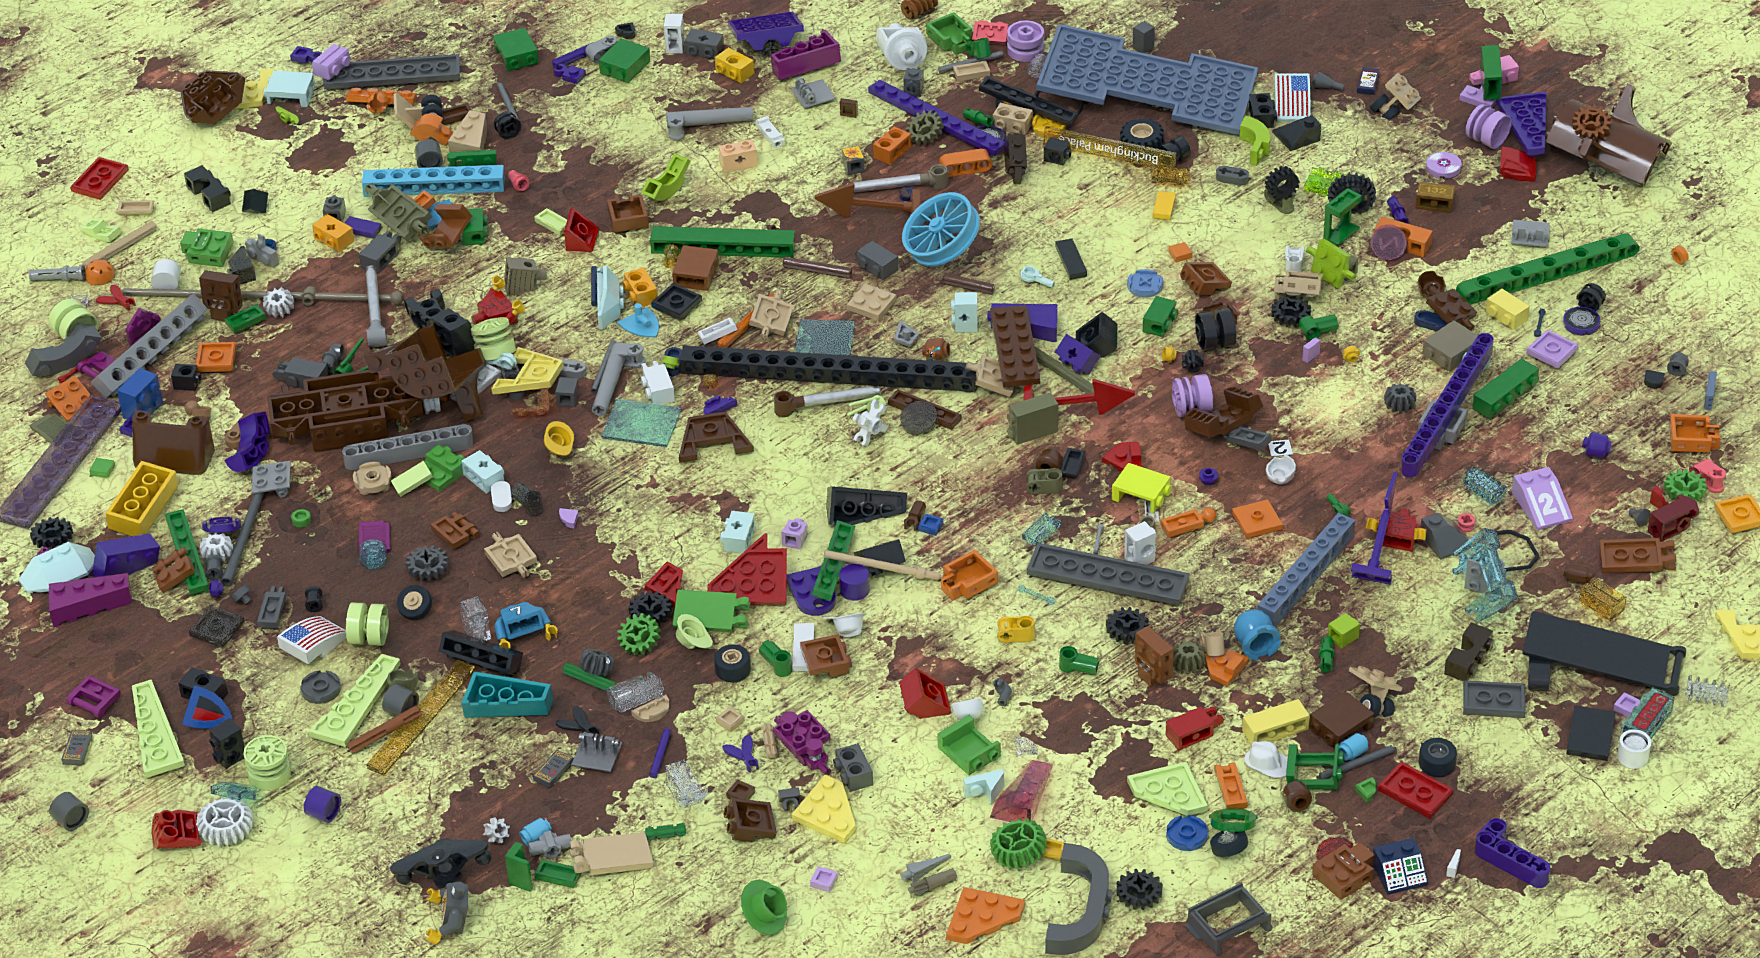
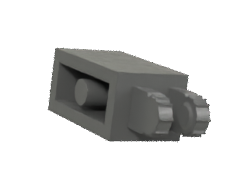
(380, 251)
(298, 370)

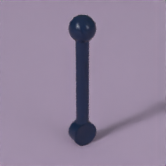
(1537, 333)

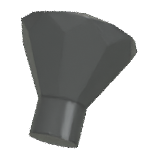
(1641, 516)

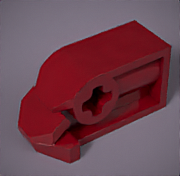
(1672, 518)

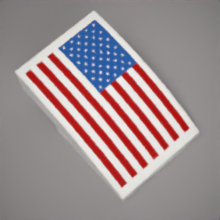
(311, 638)

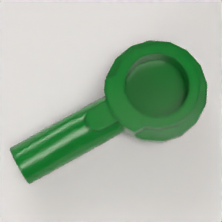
(1337, 506)

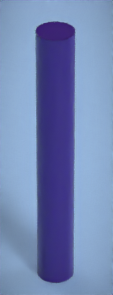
(660, 753)

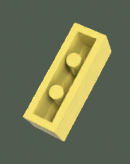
(1276, 722)

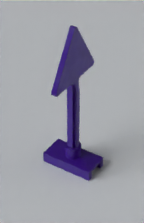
(1372, 571)

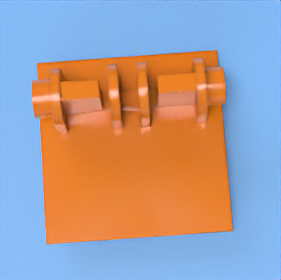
(68, 397)

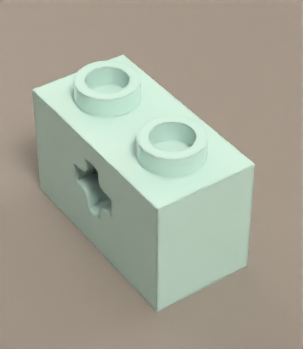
(965, 312)
(482, 470)
(738, 531)

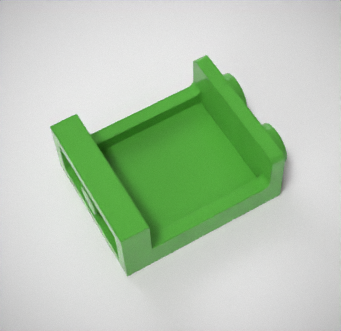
(967, 746)

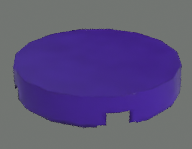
(221, 524)

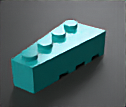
(505, 696)

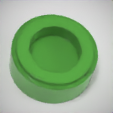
(301, 518)

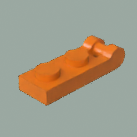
(1230, 786)

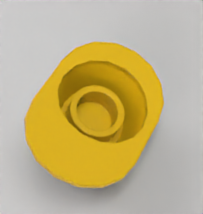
(558, 438)

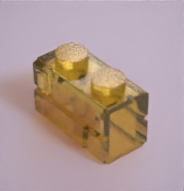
(1602, 599)

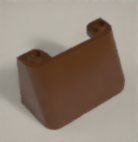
(173, 446)

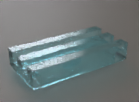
(1038, 528)

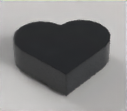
(625, 30)

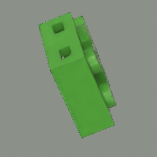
(950, 33)
(207, 246)

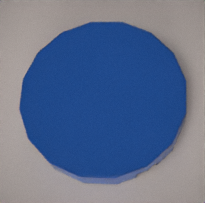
(1187, 833)

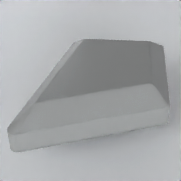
(905, 335)

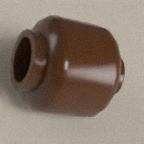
(1049, 459)
(1297, 796)

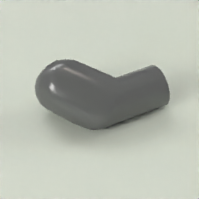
(1003, 690)

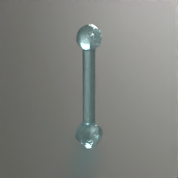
(1050, 600)

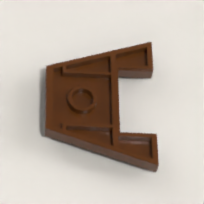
(712, 430)

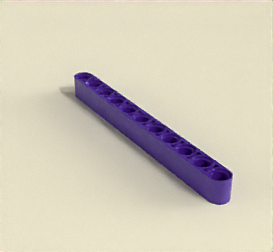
(1447, 405)

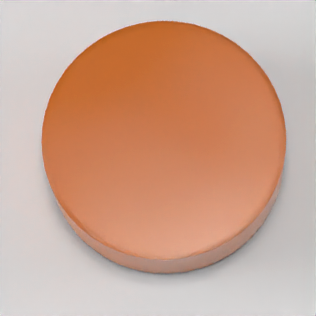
(1679, 254)

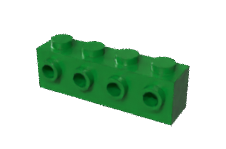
(1505, 388)

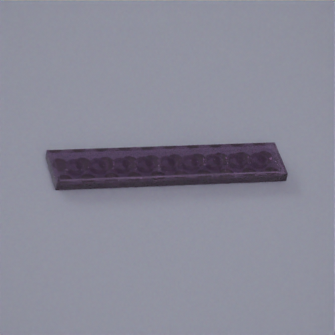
(59, 461)

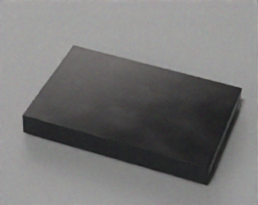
(1590, 733)

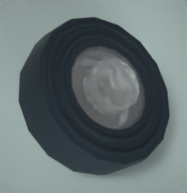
(1228, 843)

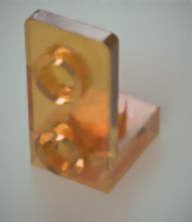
(543, 399)

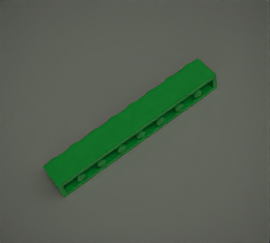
(726, 240)

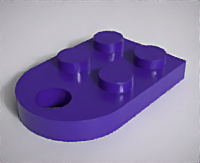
(801, 586)

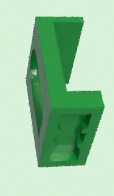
(1341, 208)
(1298, 759)

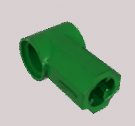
(1313, 327)
(777, 658)
(1072, 660)

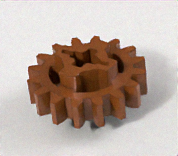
(1591, 122)

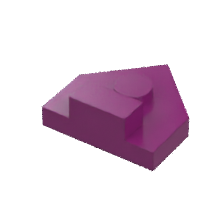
(140, 324)

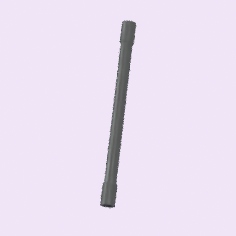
(231, 569)

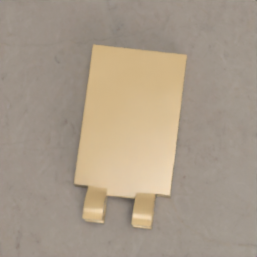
(612, 854)

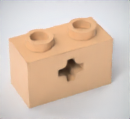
(738, 156)

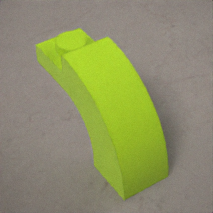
(1258, 135)
(669, 181)

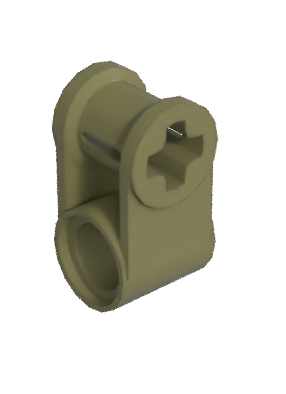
(1283, 206)
(1046, 481)

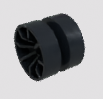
(1215, 329)

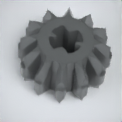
(1400, 398)
(597, 662)

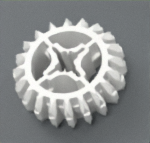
(224, 821)

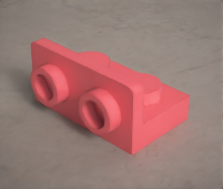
(994, 32)

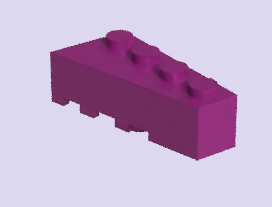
(87, 596)

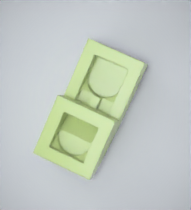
(98, 229)

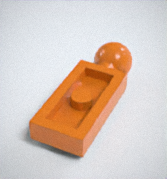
(1187, 521)

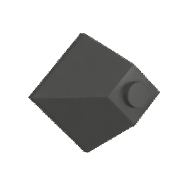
(1443, 535)

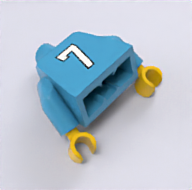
(521, 620)

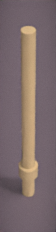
(918, 572)

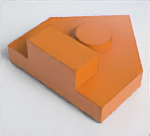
(1226, 666)

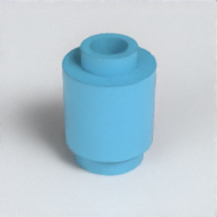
(1354, 746)
(534, 830)

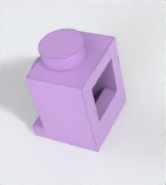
(794, 528)

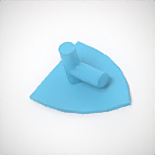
(641, 323)

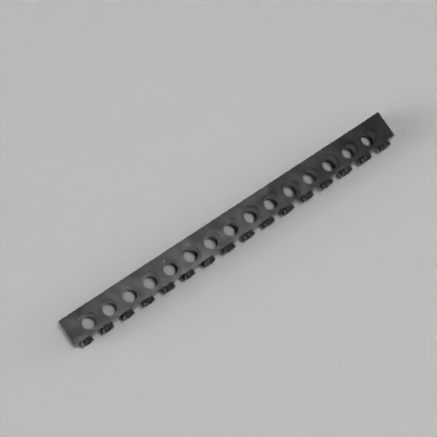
(827, 368)

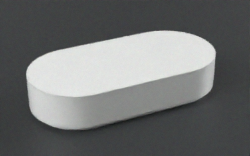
(501, 496)

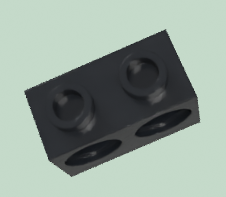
(1263, 109)
(227, 743)

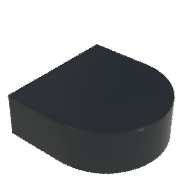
(1653, 379)

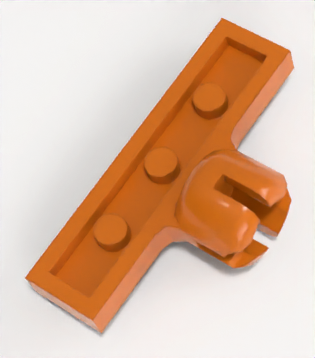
(376, 99)

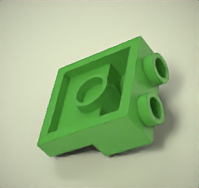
(443, 466)

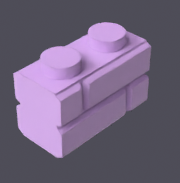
(331, 62)

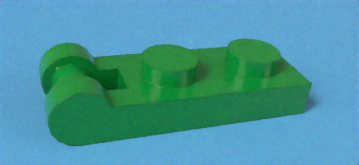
(472, 158)

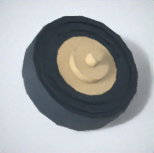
(414, 602)

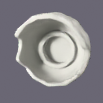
(1281, 470)
(969, 707)

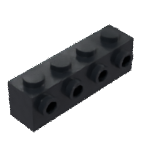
(480, 652)

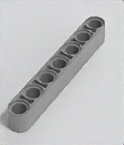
(407, 446)

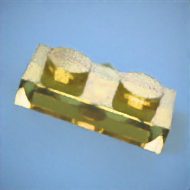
(1178, 177)

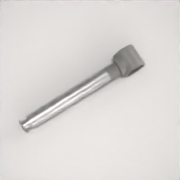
(376, 332)

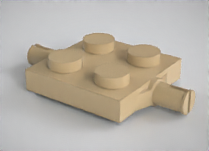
(771, 314)
(989, 375)
(510, 555)

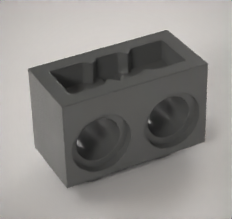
(853, 767)

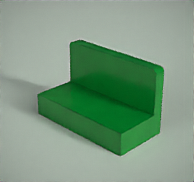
(518, 868)

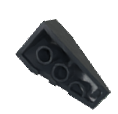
(862, 505)

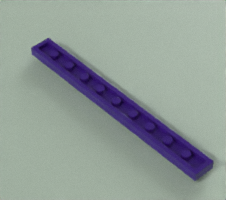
(951, 124)

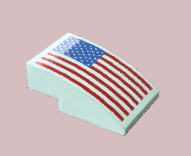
(1292, 96)

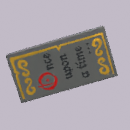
(76, 747)
(553, 768)

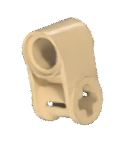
(1212, 643)

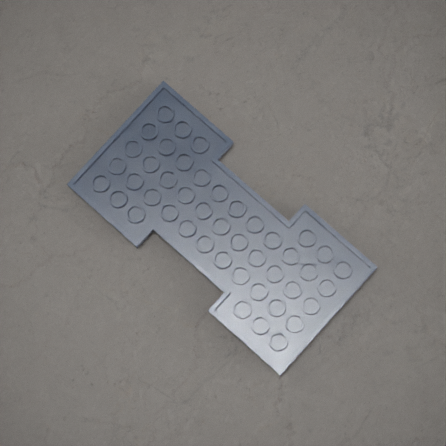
(1095, 65)

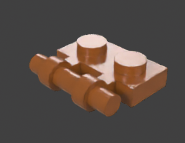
(450, 530)
(175, 573)

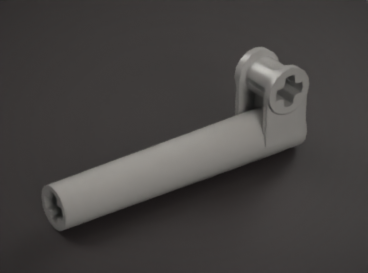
(677, 120)
(620, 356)

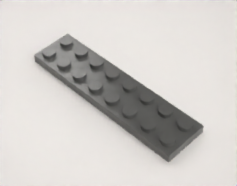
(396, 71)
(1108, 574)

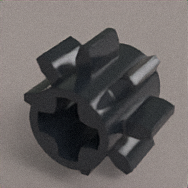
(769, 49)
(1192, 361)

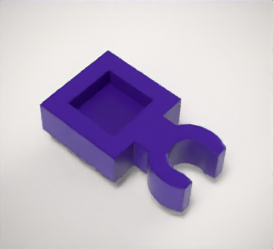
(304, 54)
(571, 74)

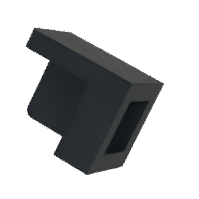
(255, 201)

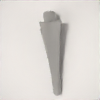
(918, 869)

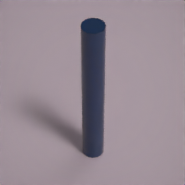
(594, 285)

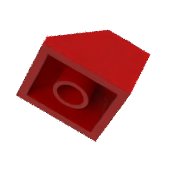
(924, 695)

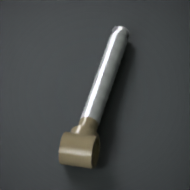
(936, 177)

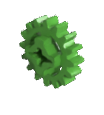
(1685, 484)
(639, 634)

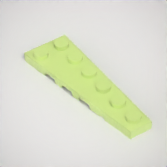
(350, 712)
(156, 738)

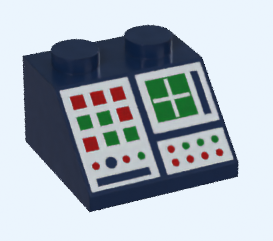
(1400, 866)

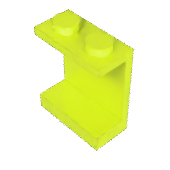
(1142, 484)

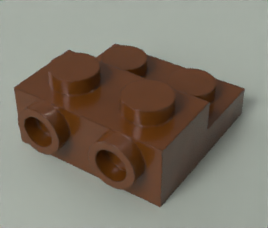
(749, 819)

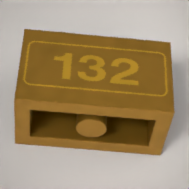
(1435, 197)

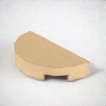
(652, 711)

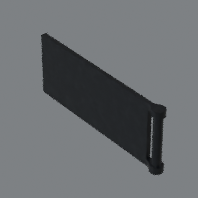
(1603, 651)

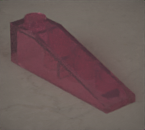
(1023, 794)

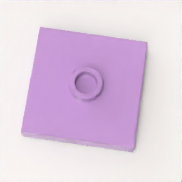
(1552, 349)

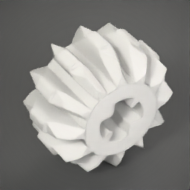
(278, 302)
(216, 545)

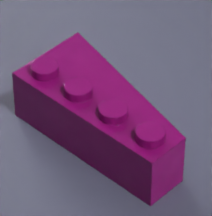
(806, 56)

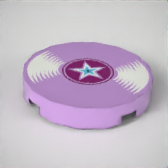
(1443, 164)

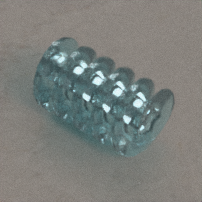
(1484, 485)

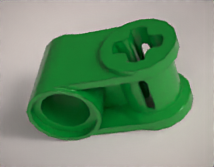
(979, 48)

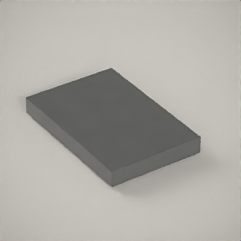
(1494, 699)

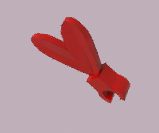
(117, 298)

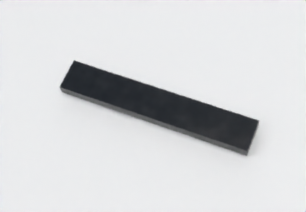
(1026, 100)

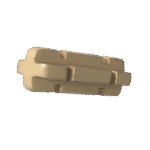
(769, 741)

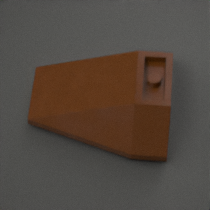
(212, 96)

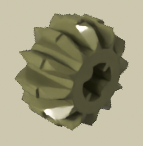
(1188, 656)

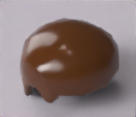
(1429, 279)

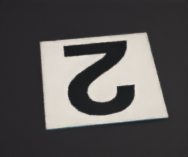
(1280, 447)

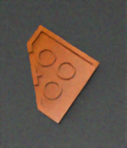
(981, 914)

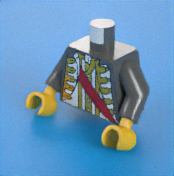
(453, 910)

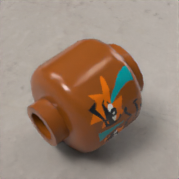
(936, 349)

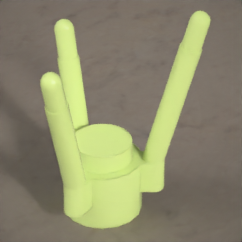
(881, 401)

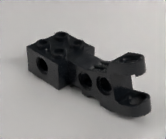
(450, 326)

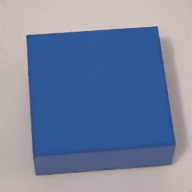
(930, 524)

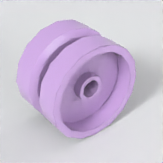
(1025, 40)

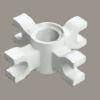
(870, 422)

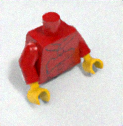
(497, 305)
(1400, 530)

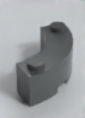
(65, 356)

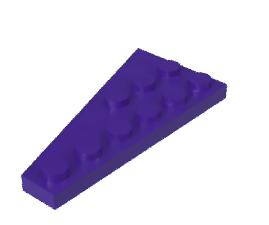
(1528, 119)

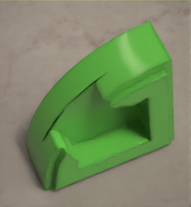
(1366, 789)

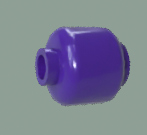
(1596, 445)

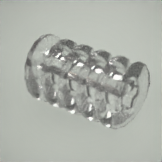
(1707, 691)

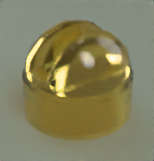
(710, 380)

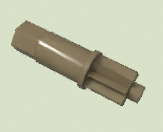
(932, 882)

